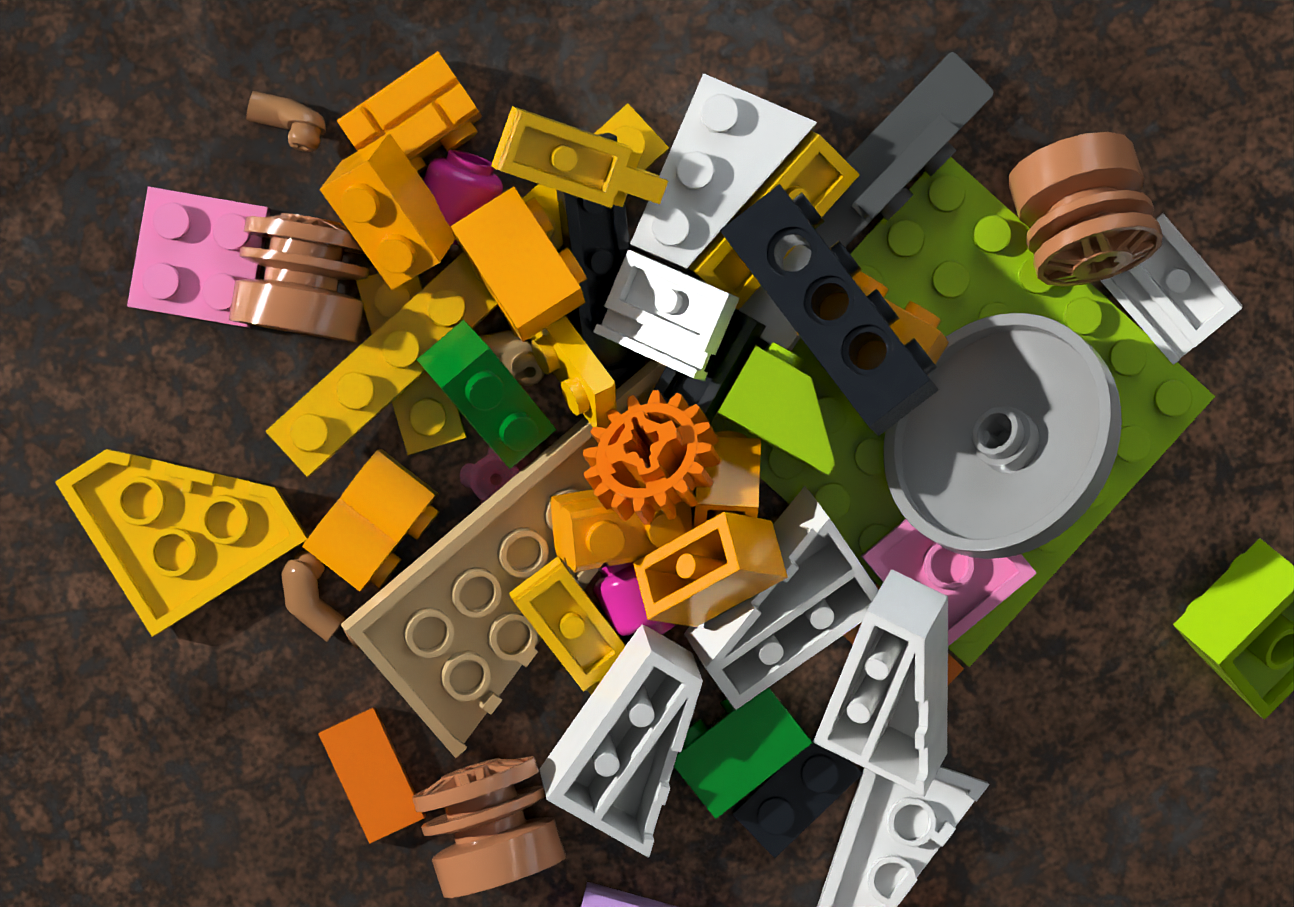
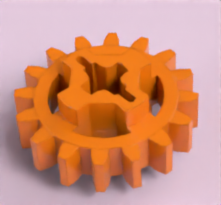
(651, 457)

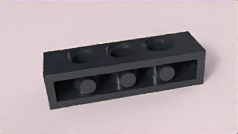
(762, 240)

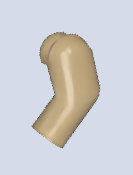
(515, 356)

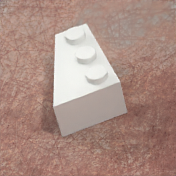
(714, 168)
(793, 619)
(894, 687)
(625, 741)

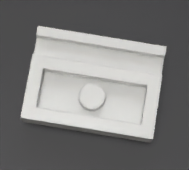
(1174, 295)
(666, 315)

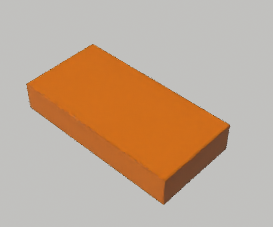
(371, 774)

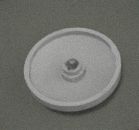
(1008, 439)

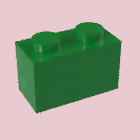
(486, 394)
(739, 750)

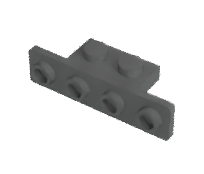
(903, 144)

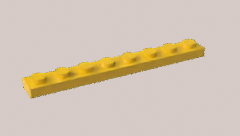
(387, 359)

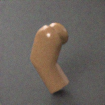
(288, 114)
(303, 598)

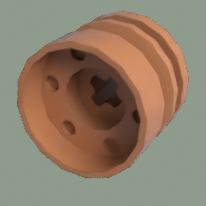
(1085, 209)
(300, 278)
(489, 826)

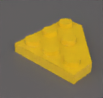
(177, 530)

